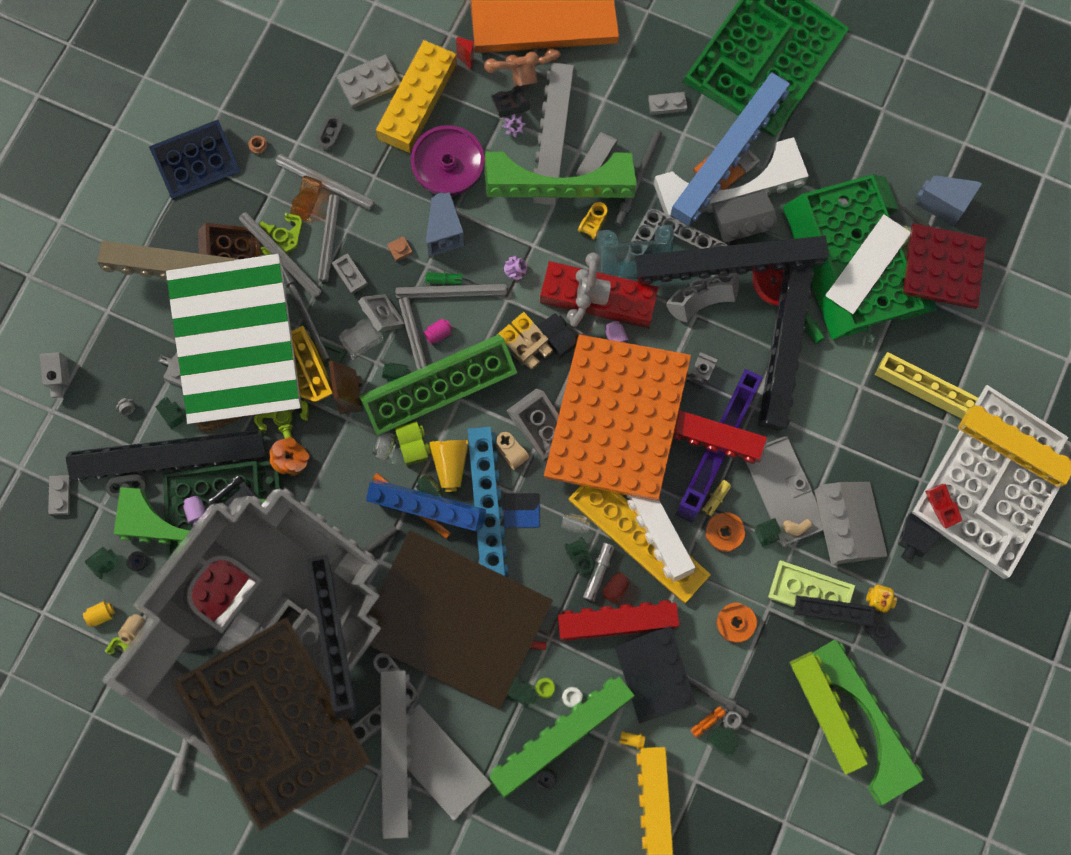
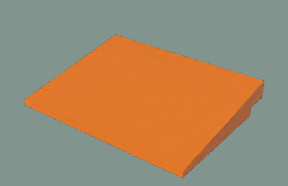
(542, 24)

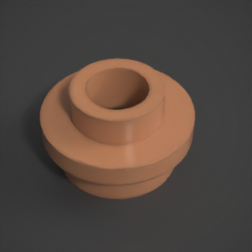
(257, 140)

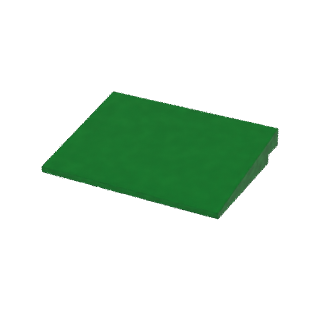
(763, 38)

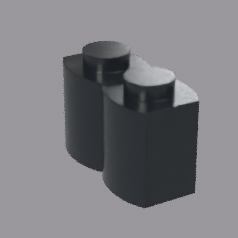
(558, 335)

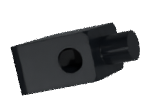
(916, 537)

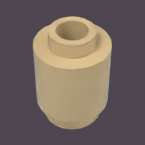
(131, 628)

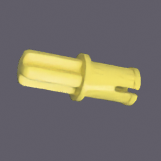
(716, 498)

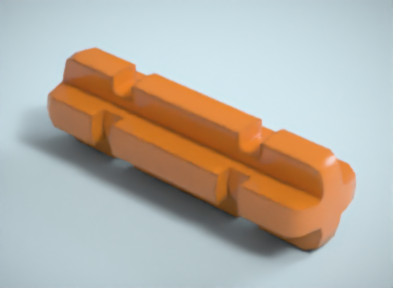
(708, 722)

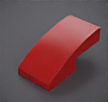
(944, 508)

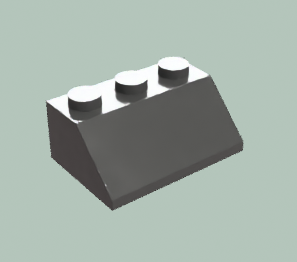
(744, 216)

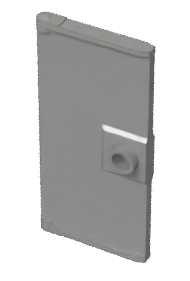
(785, 489)
(442, 765)

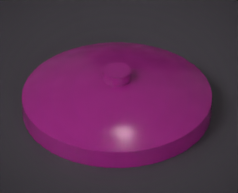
(447, 160)

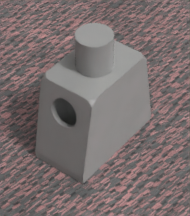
(54, 366)

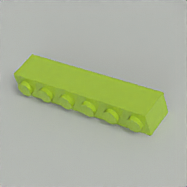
(828, 713)

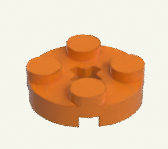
(293, 449)
(735, 527)
(741, 612)

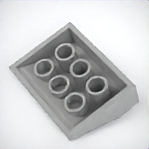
(850, 522)

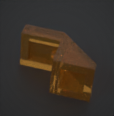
(307, 197)

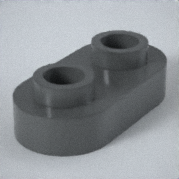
(330, 133)
(124, 481)

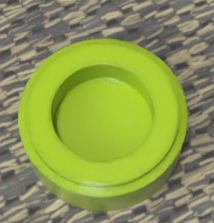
(545, 688)

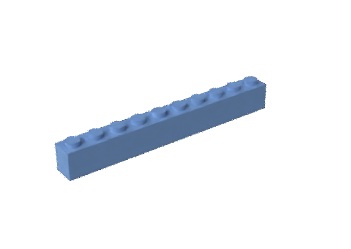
(729, 149)

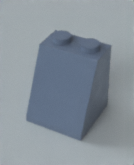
(947, 197)
(444, 227)

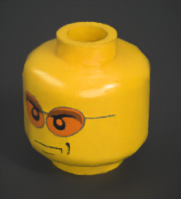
(881, 597)

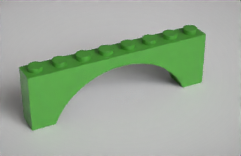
(508, 179)
(139, 520)
(894, 768)

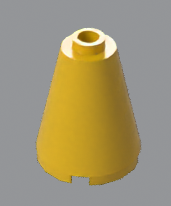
(449, 462)

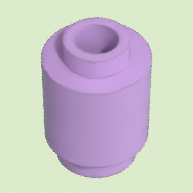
(616, 332)
(193, 509)

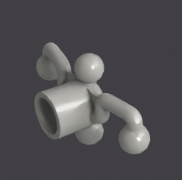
(589, 289)

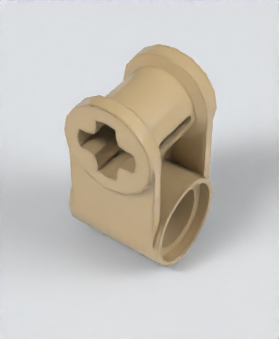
(513, 452)

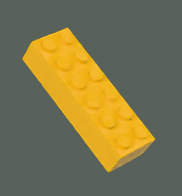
(416, 96)

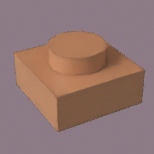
(399, 249)

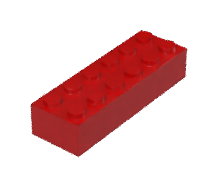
(627, 301)

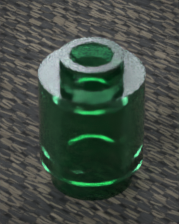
(394, 371)
(429, 486)

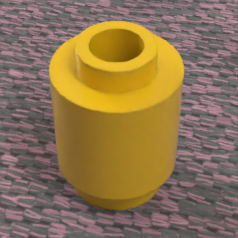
(98, 614)

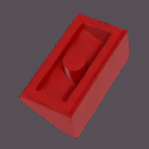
(465, 51)

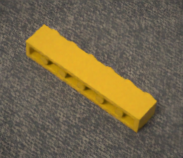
(1016, 445)
(654, 801)

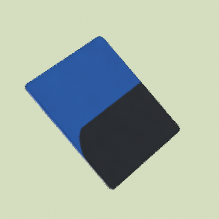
(521, 510)

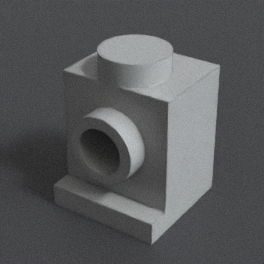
(704, 361)

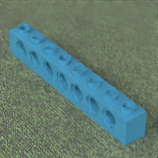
(479, 437)

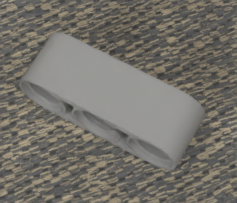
(598, 154)

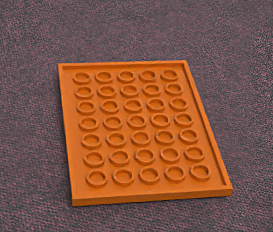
(618, 417)

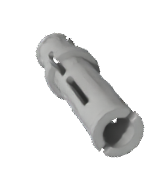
(601, 565)

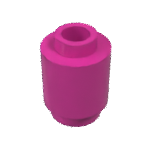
(438, 331)

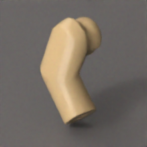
(796, 529)

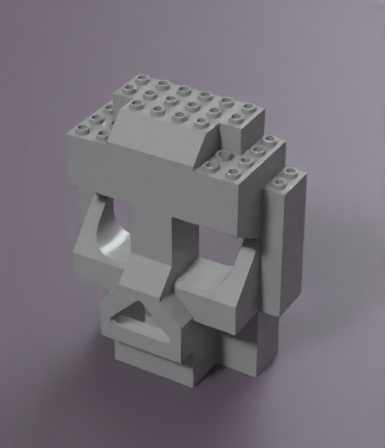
(269, 547)

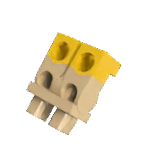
(525, 341)

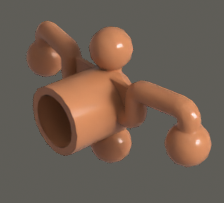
(522, 67)

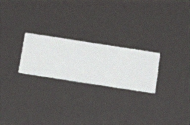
(868, 264)

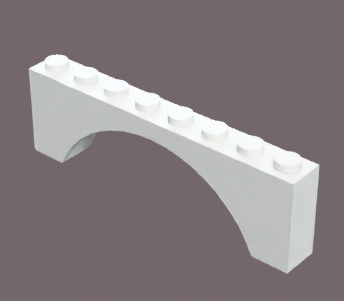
(783, 172)

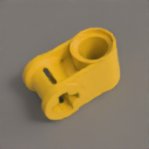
(593, 222)

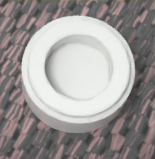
(571, 697)

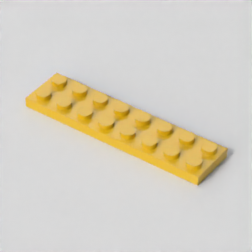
(614, 517)

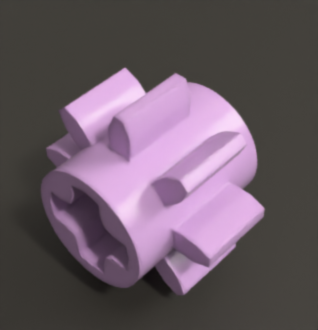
(518, 128)
(515, 267)

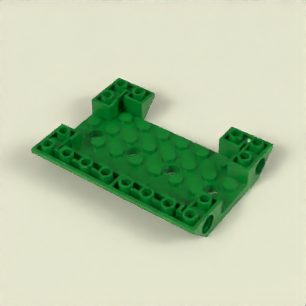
(822, 215)

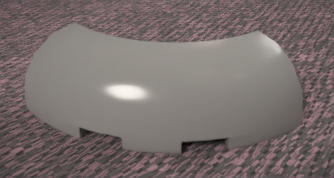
(703, 293)

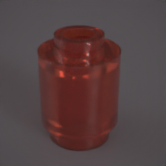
(616, 587)

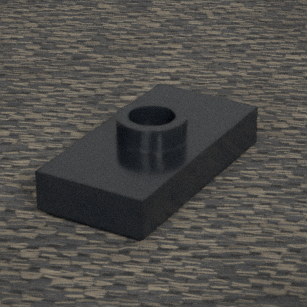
(882, 634)

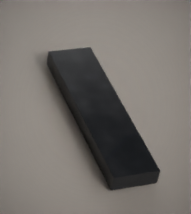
(834, 611)

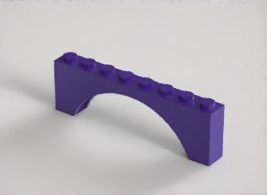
(711, 460)

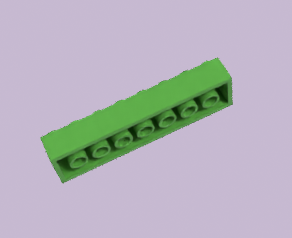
(438, 384)
(561, 737)

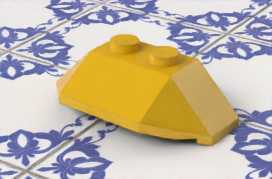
(311, 373)

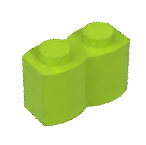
(411, 443)

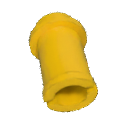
(632, 739)

